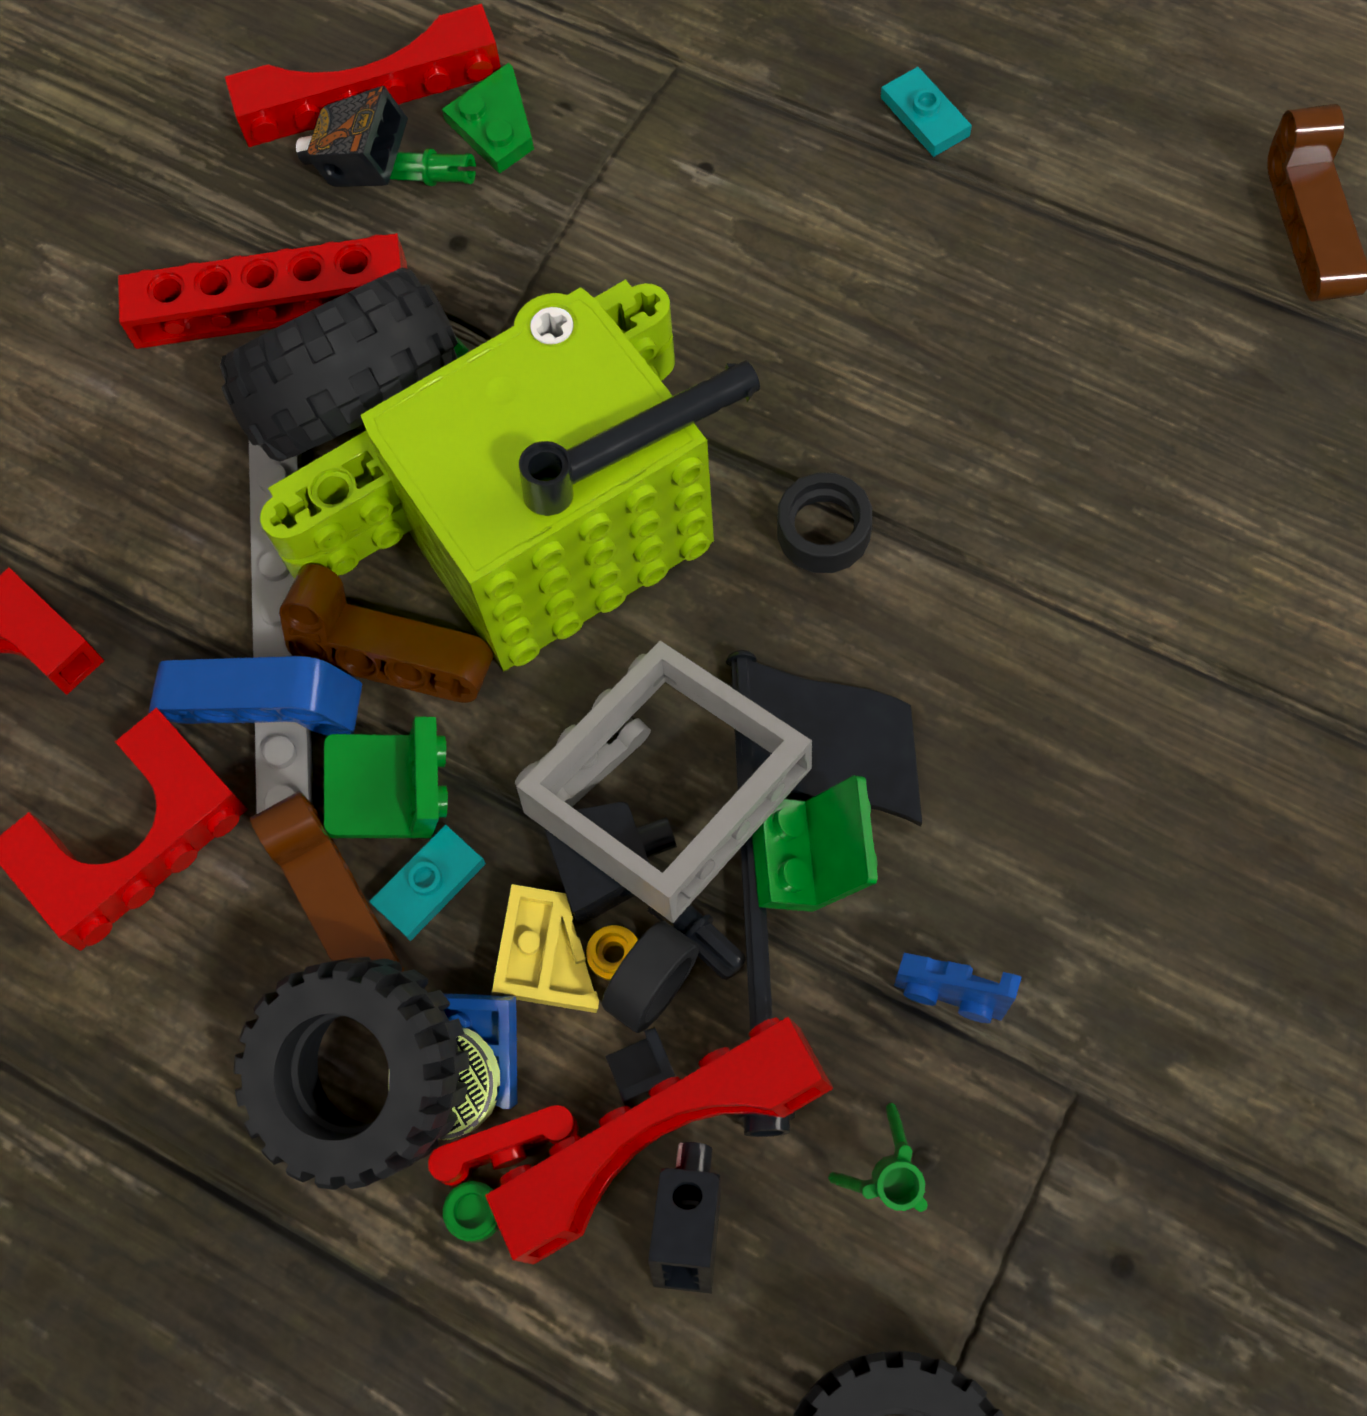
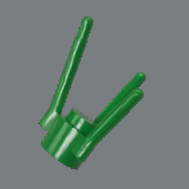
(894, 1176)

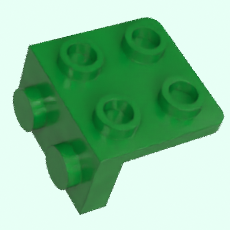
(385, 783)

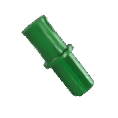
(433, 167)

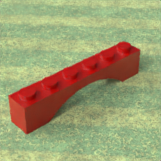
(286, 102)
(554, 1200)

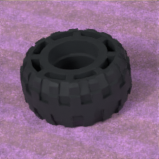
(336, 363)

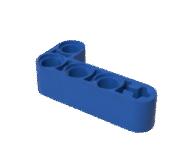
(258, 692)

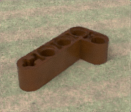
(1315, 203)
(380, 644)
(321, 880)

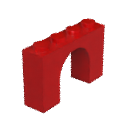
(42, 635)
(86, 899)

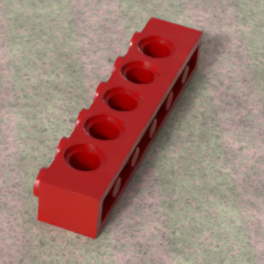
(248, 290)

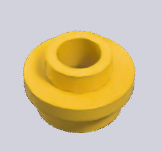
(601, 941)

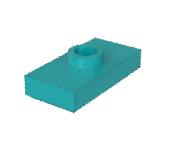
(926, 111)
(427, 882)

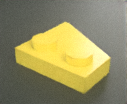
(541, 953)

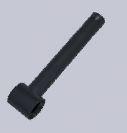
(626, 438)

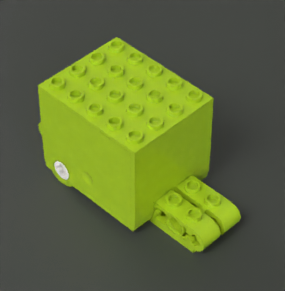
(449, 473)

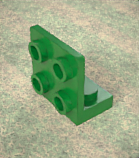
(816, 849)

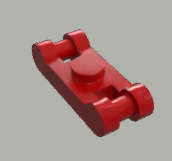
(501, 1144)

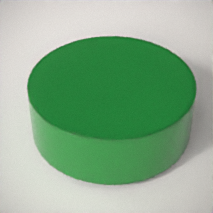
(468, 1212)

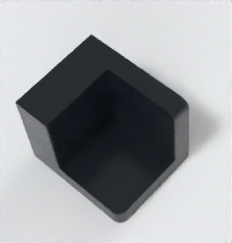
(640, 1068)

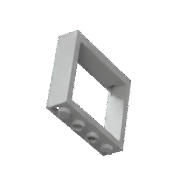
(725, 833)

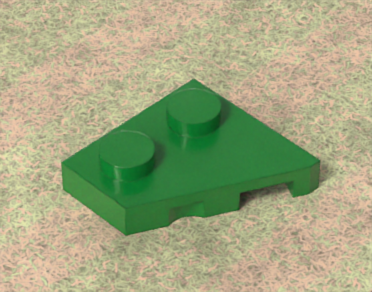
(493, 119)

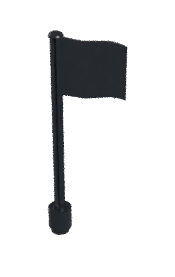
(851, 735)

